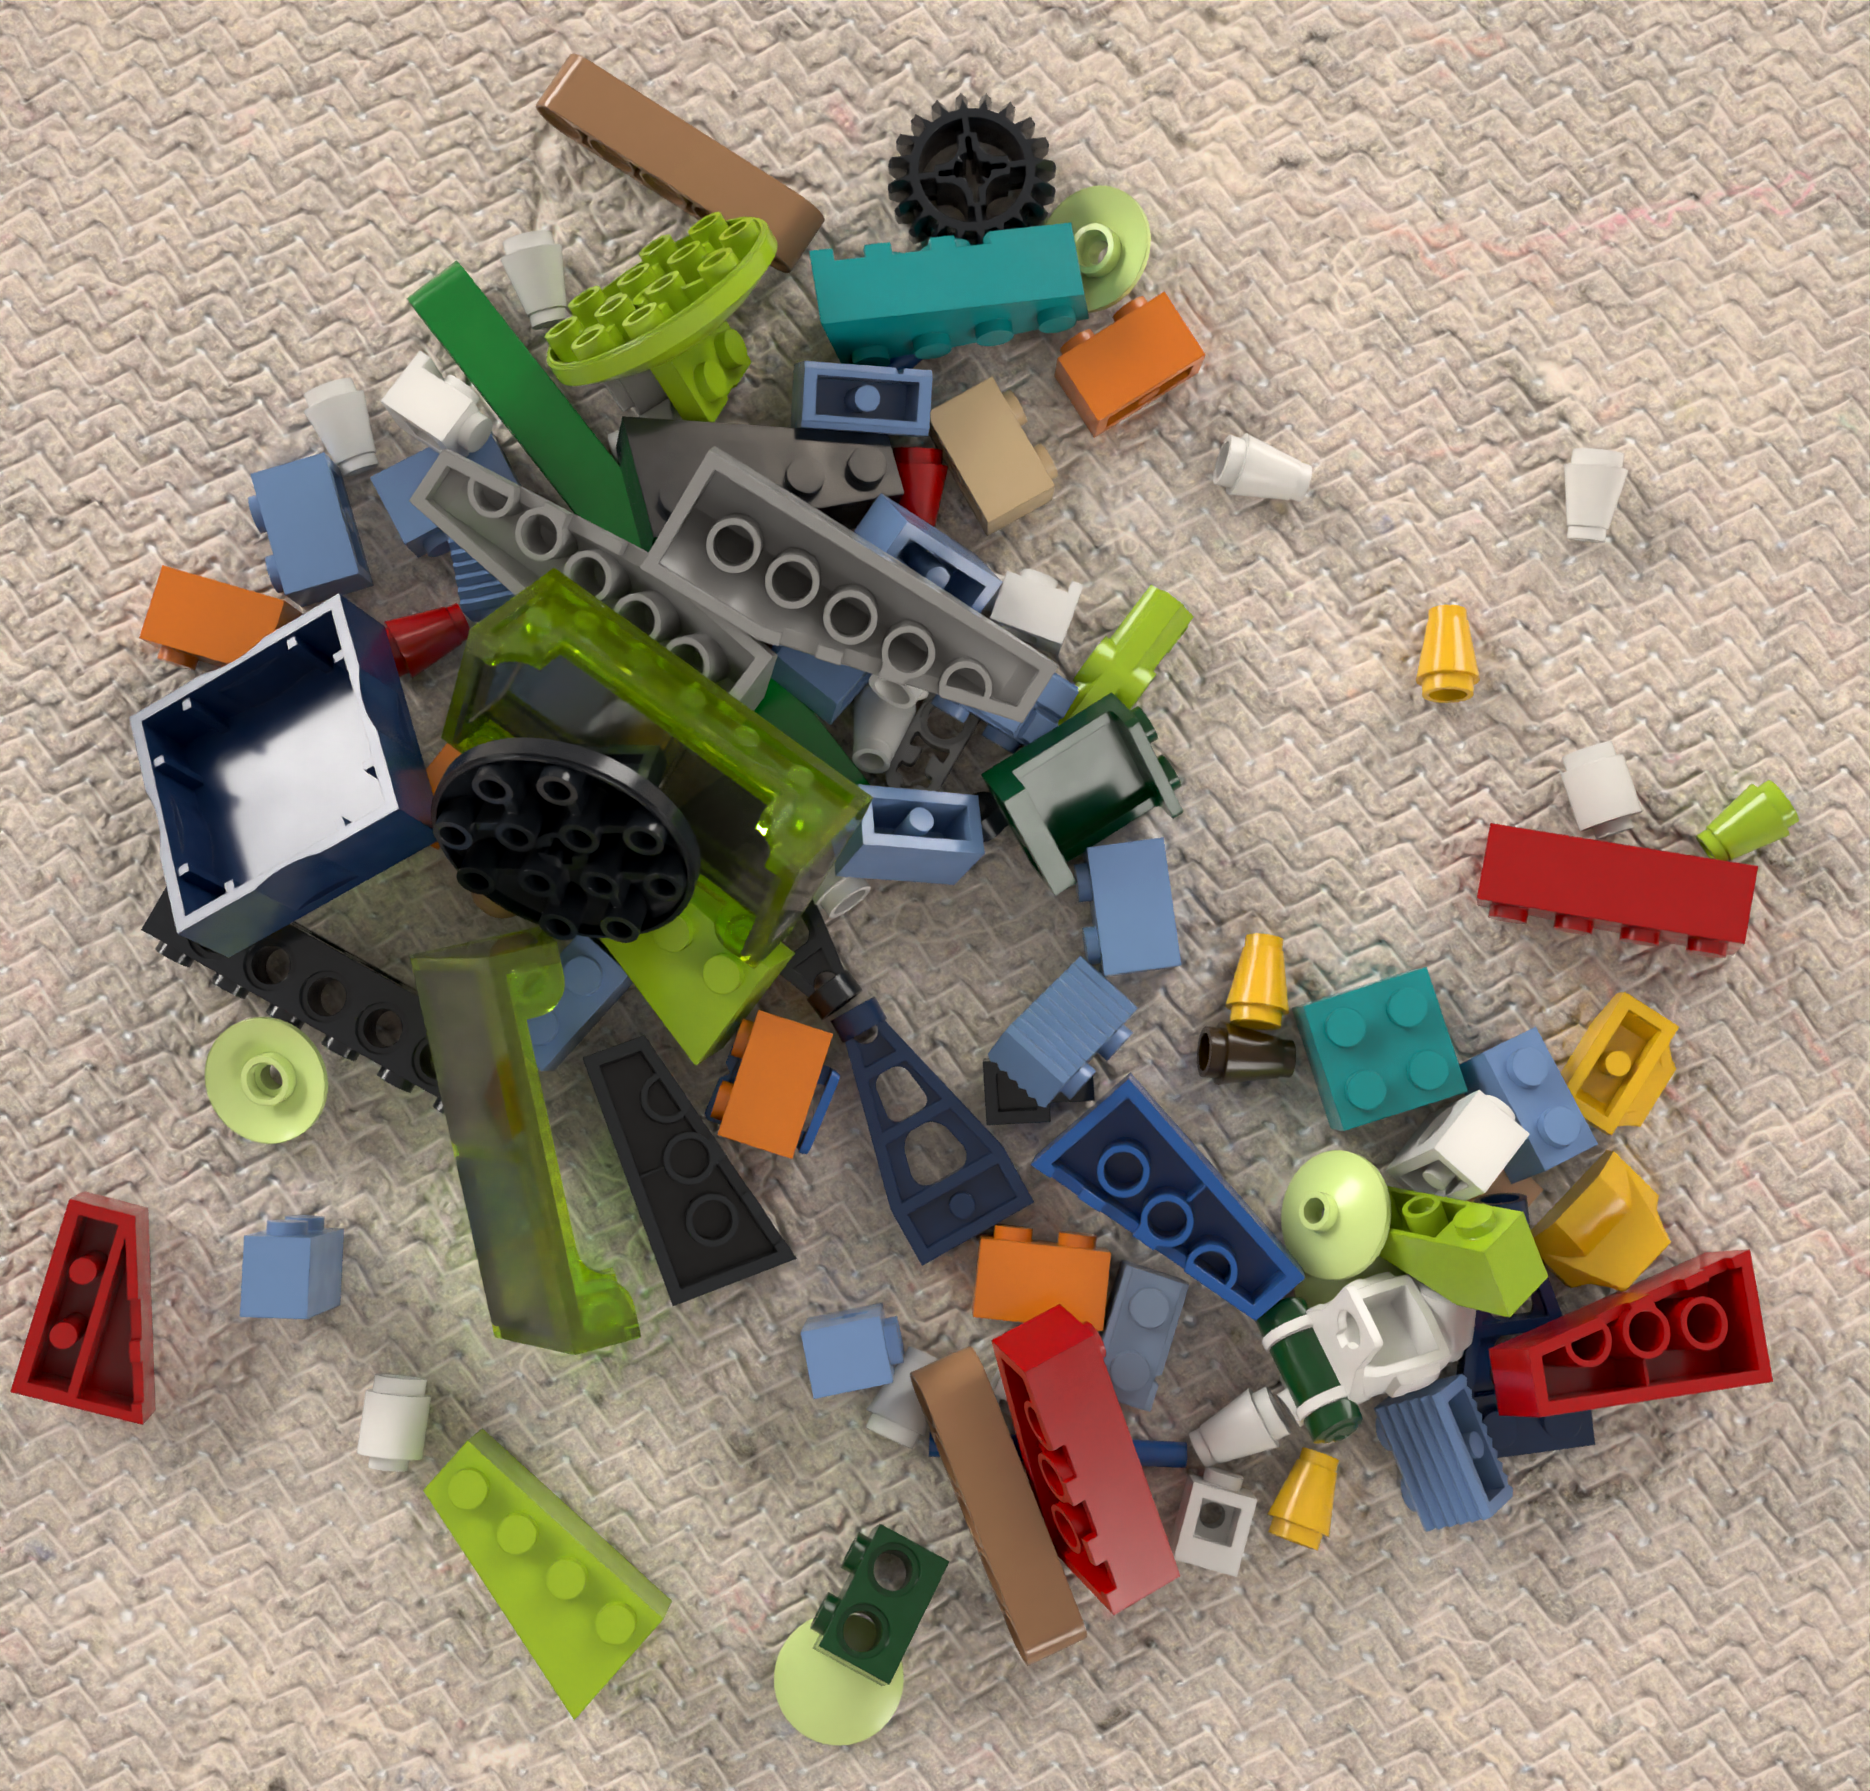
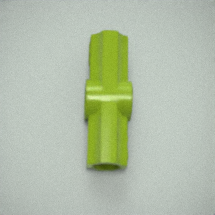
(1132, 653)

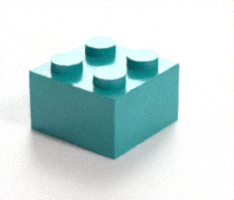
(1379, 1049)

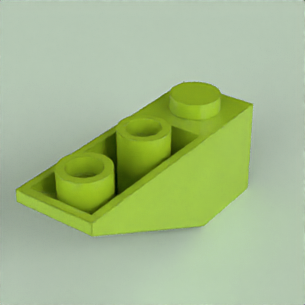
(1464, 1250)

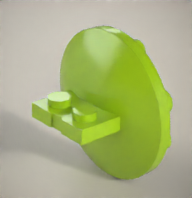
(670, 316)

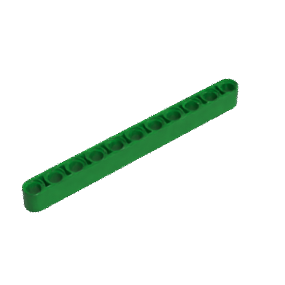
(569, 451)

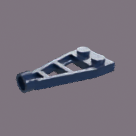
(962, 1202)
(1512, 1433)

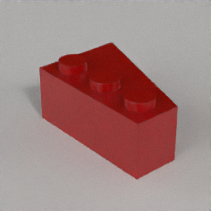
(95, 1315)

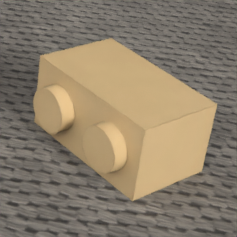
(992, 455)

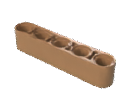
(673, 156)
(998, 1505)

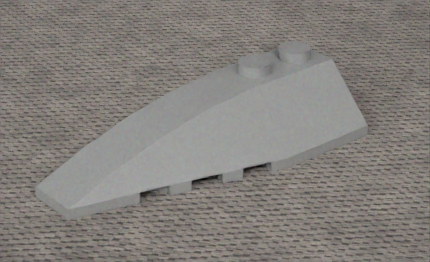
(526, 536)
(827, 592)

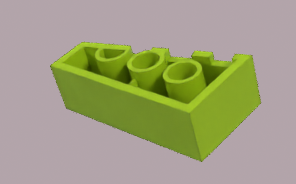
(694, 979)
(547, 1569)

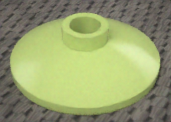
(1101, 220)
(247, 1095)
(1353, 1219)

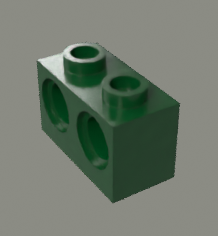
(892, 1612)

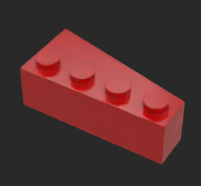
(1617, 890)
(1657, 1340)
(1083, 1458)

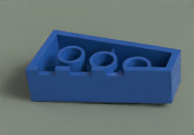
(1160, 1187)

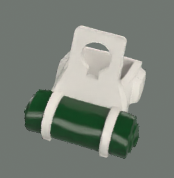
(1357, 1346)

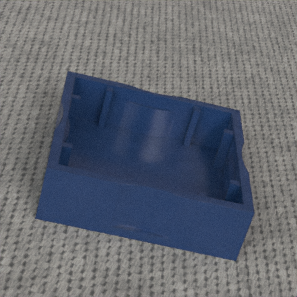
(284, 778)

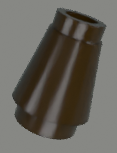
(1243, 1055)

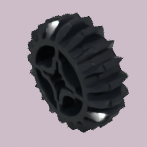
(994, 173)

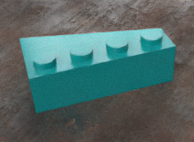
(949, 294)

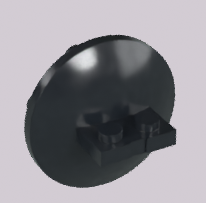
(568, 835)

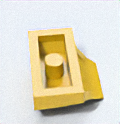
(1621, 1064)
(1602, 1228)

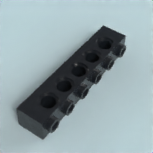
(298, 996)

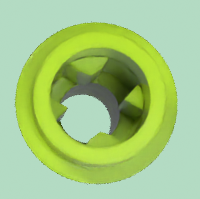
(1749, 822)

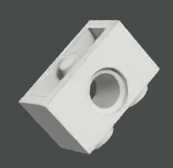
(1459, 1148)

